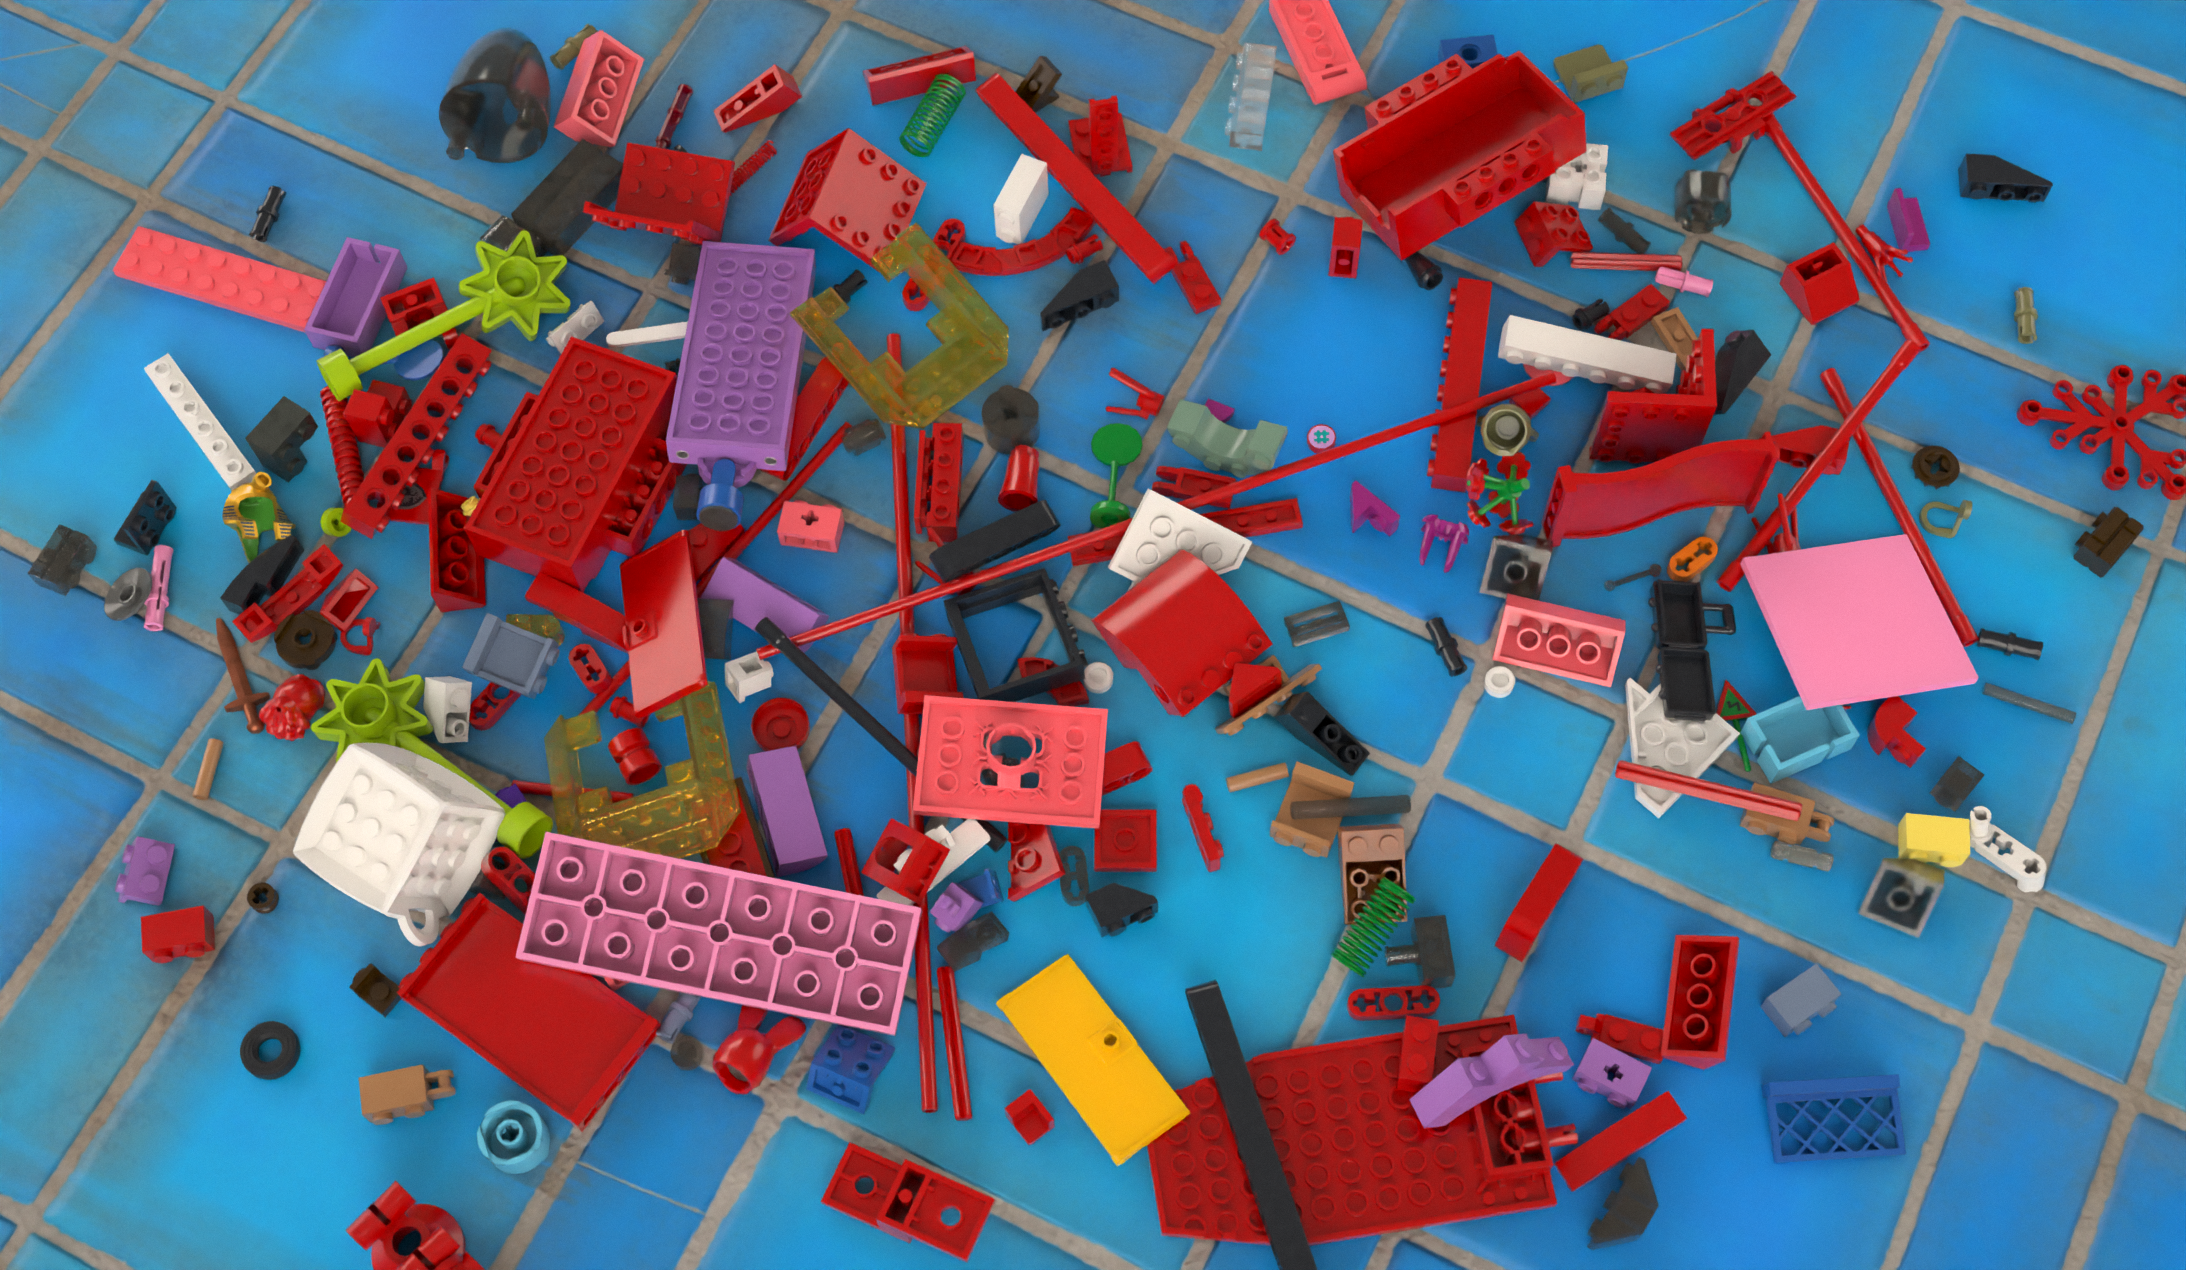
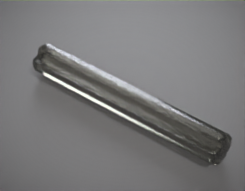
(1350, 807)

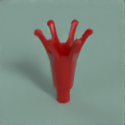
(1881, 251)

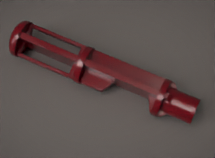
(674, 115)

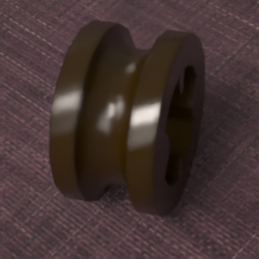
(253, 900)

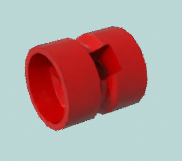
(636, 759)

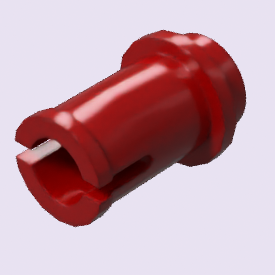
(1078, 252)
(487, 435)
(624, 709)

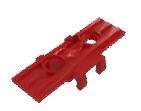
(1710, 130)

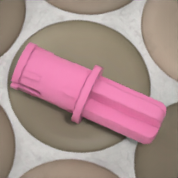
(1684, 281)

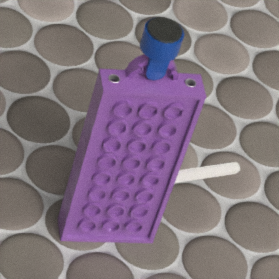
(735, 369)

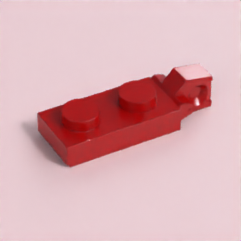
(1624, 1035)

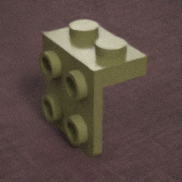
(1590, 73)

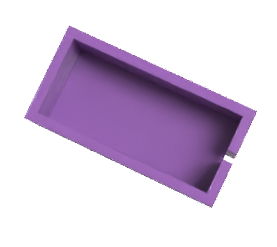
(350, 302)

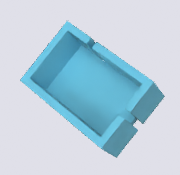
(1797, 738)

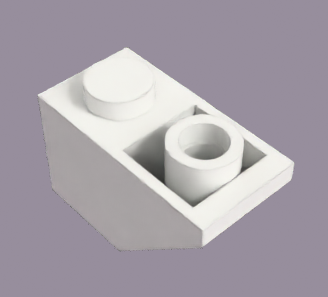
(448, 707)

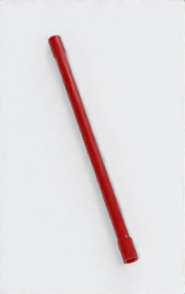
(1908, 328)
(1898, 363)
(1958, 619)

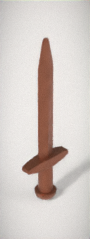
(246, 699)

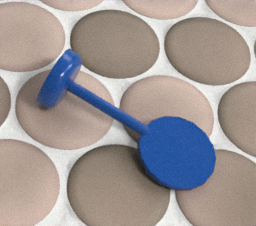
(413, 364)

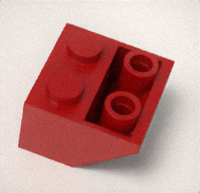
(1820, 283)

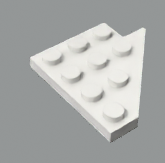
(1166, 527)
(1670, 744)

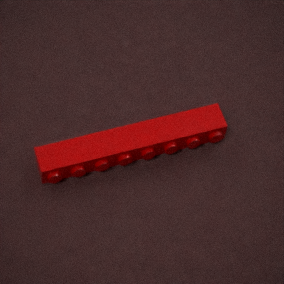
(1461, 383)

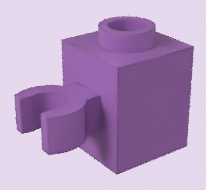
(955, 908)

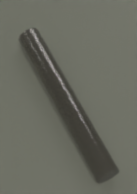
(2029, 703)

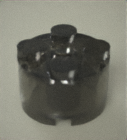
(1702, 201)
(1010, 419)

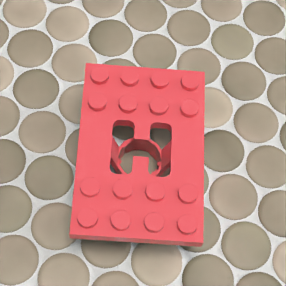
(955, 756)

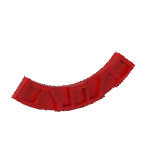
(1028, 255)

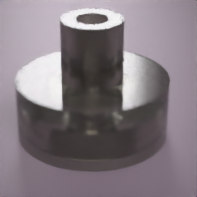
(687, 1053)

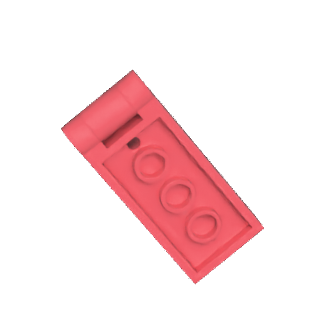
(1318, 48)

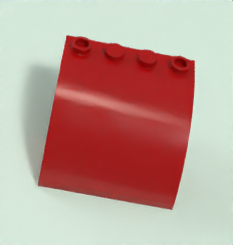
(1182, 632)

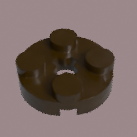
(311, 654)

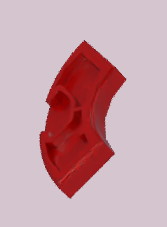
(1068, 695)

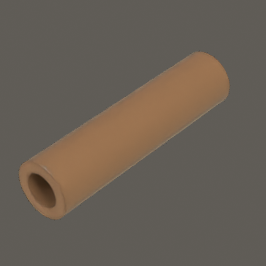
(208, 769)
(1257, 777)

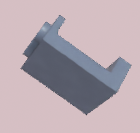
(511, 657)

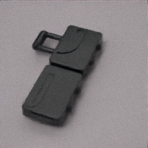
(1681, 640)

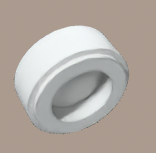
(1098, 677)
(1499, 681)

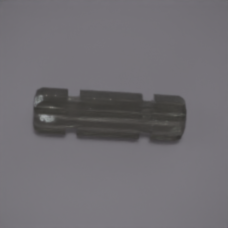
(1802, 855)

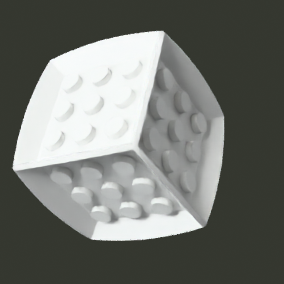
(398, 834)

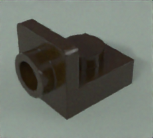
(376, 989)

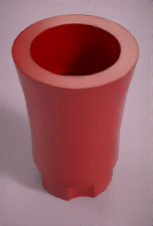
(1021, 479)

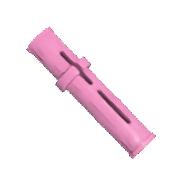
(158, 598)

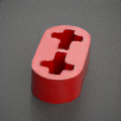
(585, 671)

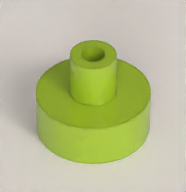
(331, 523)

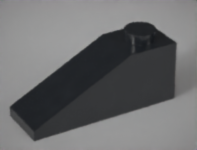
(1737, 365)

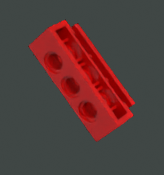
(945, 491)

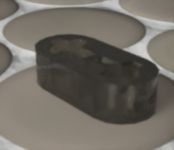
(1080, 875)

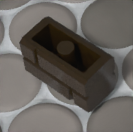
(2108, 541)

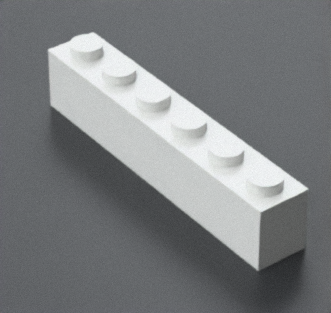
(1586, 355)

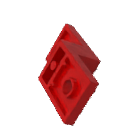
(908, 1201)

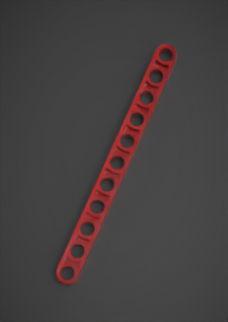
(1076, 178)

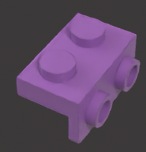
(145, 871)

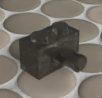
(1428, 951)

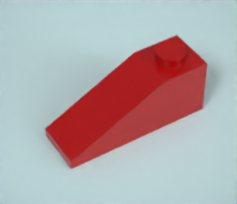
(760, 99)

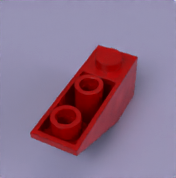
(1803, 446)

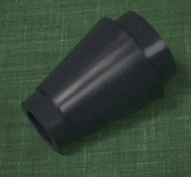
(1425, 272)

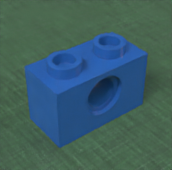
(1471, 49)

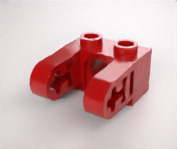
(415, 306)

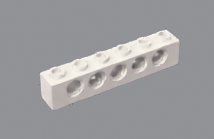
(200, 422)

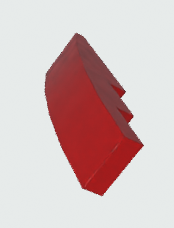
(578, 610)
(1620, 1141)

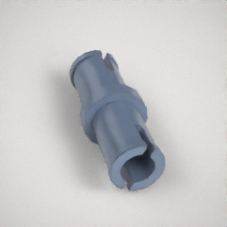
(679, 1013)

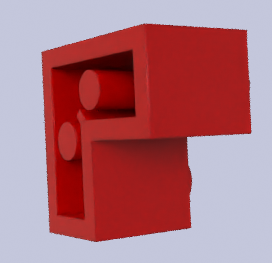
(378, 412)

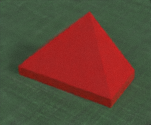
(347, 599)
(1251, 685)

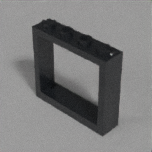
(1002, 594)

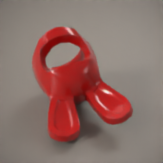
(753, 1051)

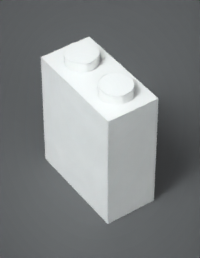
(1021, 199)

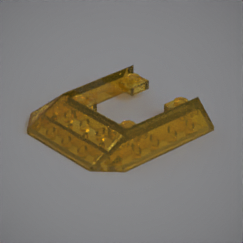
(966, 326)
(668, 821)

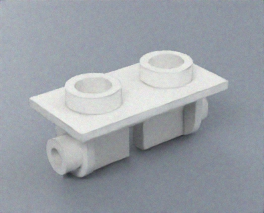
(579, 325)

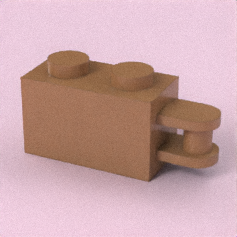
(1785, 829)
(402, 1093)

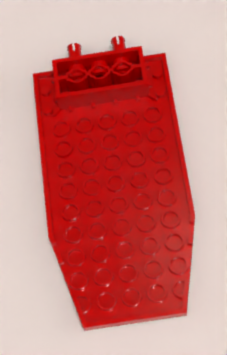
(1357, 1146)

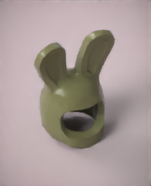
(1506, 429)

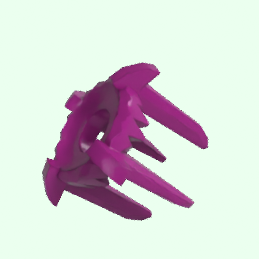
(1449, 531)

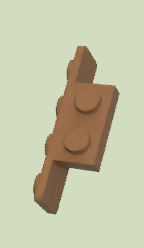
(1303, 678)

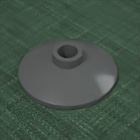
(128, 594)

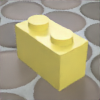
(1934, 839)

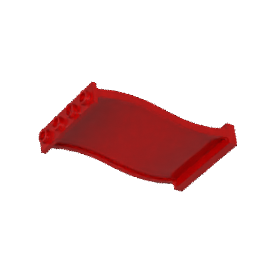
(1628, 499)
(534, 1022)

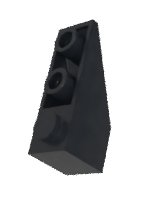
(1998, 179)
(1086, 292)
(1321, 732)

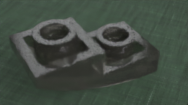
(971, 940)

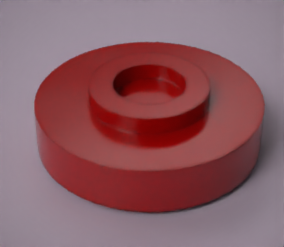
(780, 724)

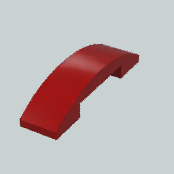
(292, 598)

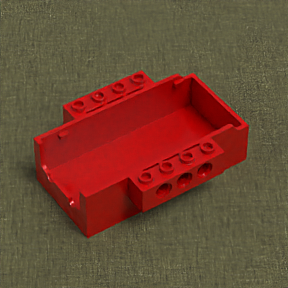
(1456, 147)
(579, 468)

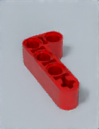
(1538, 902)

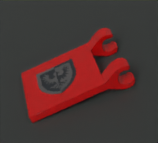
(415, 504)

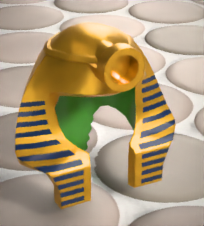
(253, 510)

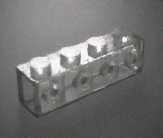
(1252, 96)

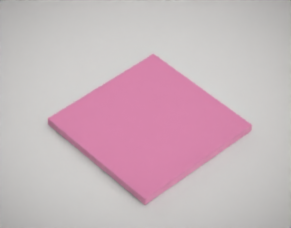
(1858, 621)

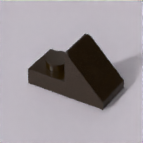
(1039, 83)

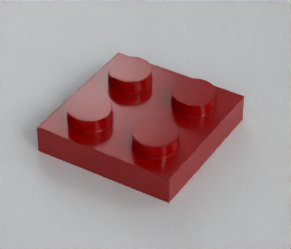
(1126, 841)

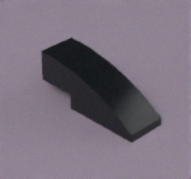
(263, 575)

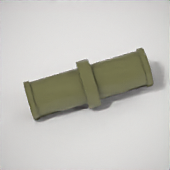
(572, 47)
(2025, 315)

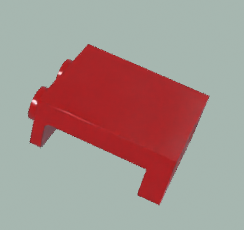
(923, 668)

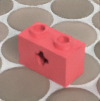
(810, 526)

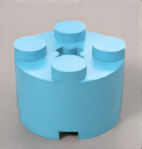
(498, 1129)

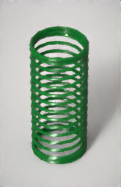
(920, 137)
(1342, 956)

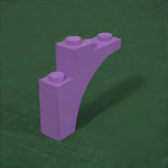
(1475, 1079)

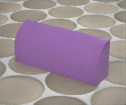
(761, 598)
(786, 810)

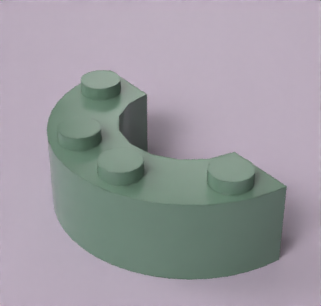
(1225, 446)

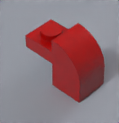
(1889, 732)

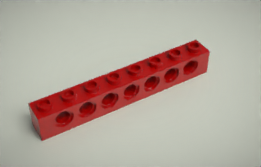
(464, 353)

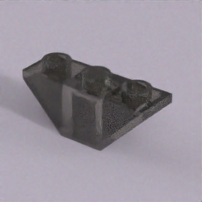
(1627, 1209)

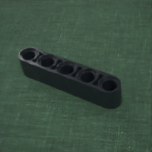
(994, 541)

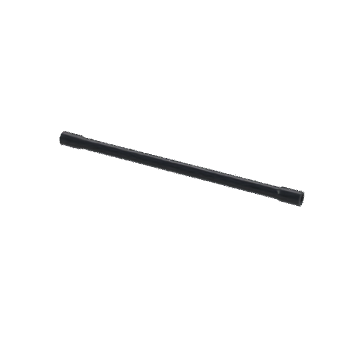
(779, 640)

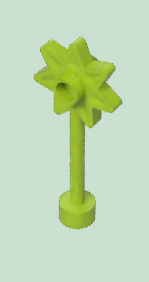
(508, 288)
(385, 714)

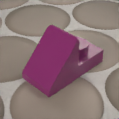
(1367, 506)

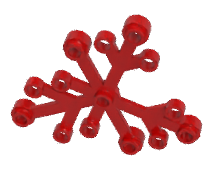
(2152, 462)

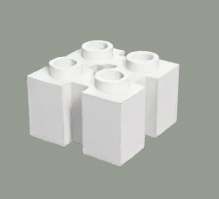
(1580, 179)

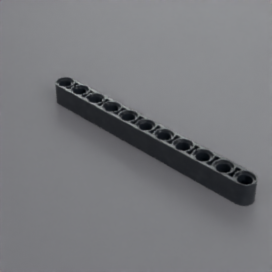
(1249, 1128)

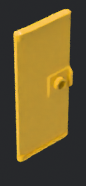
(1093, 1059)

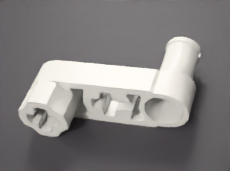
(2020, 860)

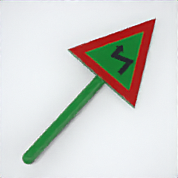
(1734, 708)

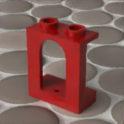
(919, 867)

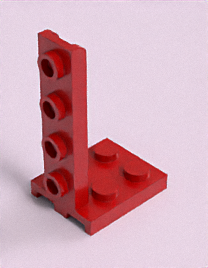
(1101, 138)

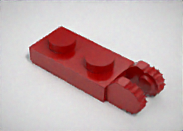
(1193, 280)
(1634, 313)
(1190, 484)
(1201, 826)

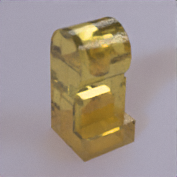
(541, 625)

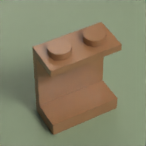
(1311, 835)

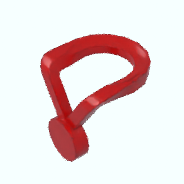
(369, 626)

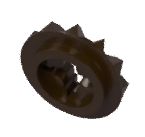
(1948, 467)

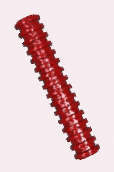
(343, 445)

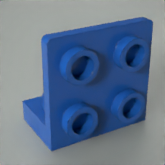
(848, 1068)

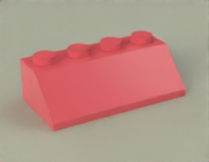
(599, 91)
(1559, 640)

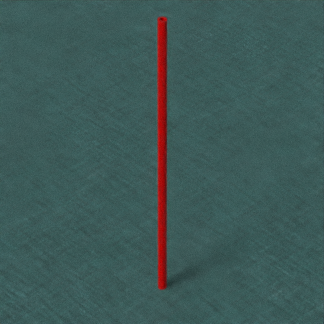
(739, 546)

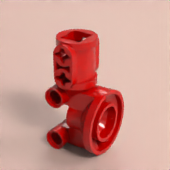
(397, 1215)

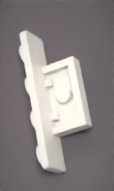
(962, 843)

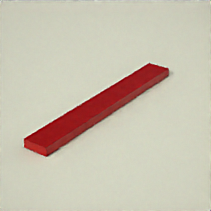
(1244, 521)

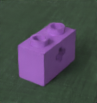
(1628, 1077)

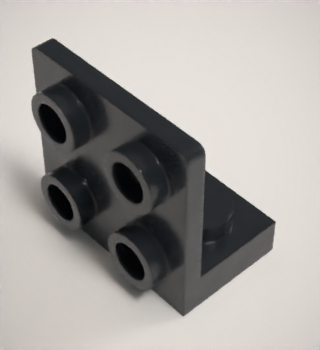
(146, 520)

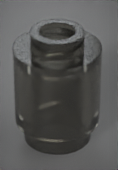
(863, 436)

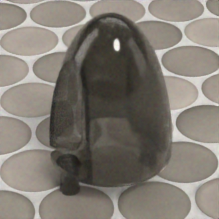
(497, 99)

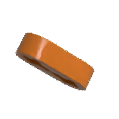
(1688, 554)

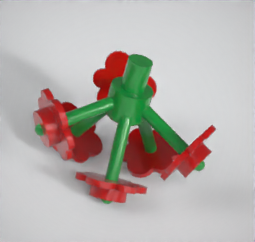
(1506, 494)

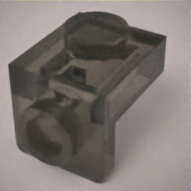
(683, 263)

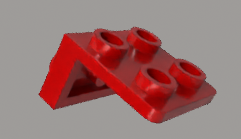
(1550, 229)

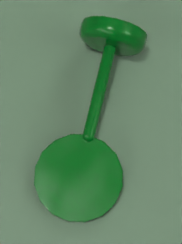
(1114, 446)

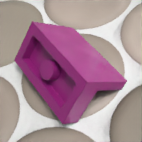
(1907, 222)

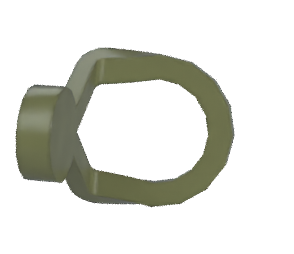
(1963, 513)

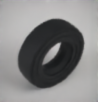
(256, 1037)

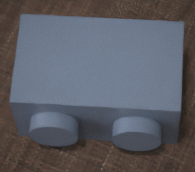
(1801, 1001)

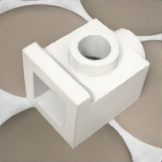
(747, 675)

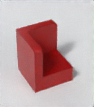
(1029, 1117)

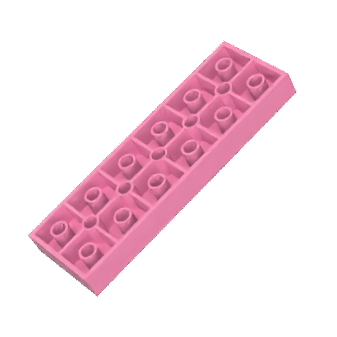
(719, 933)

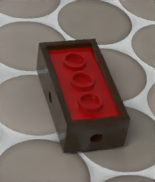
(742, 844)

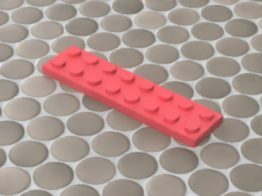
(219, 278)

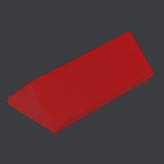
(917, 74)
(455, 567)
(1700, 1000)

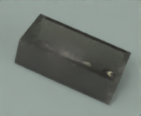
(557, 203)

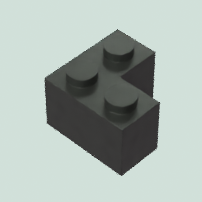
(280, 436)

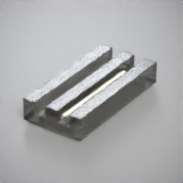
(1320, 633)

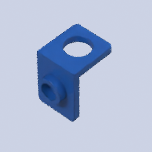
(985, 888)

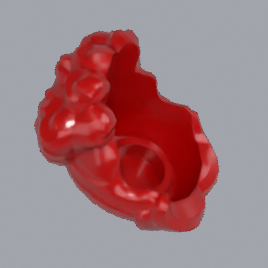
(293, 707)

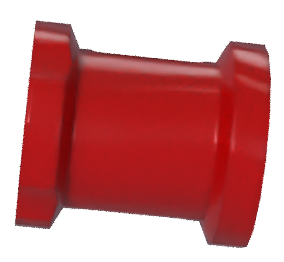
(1277, 236)

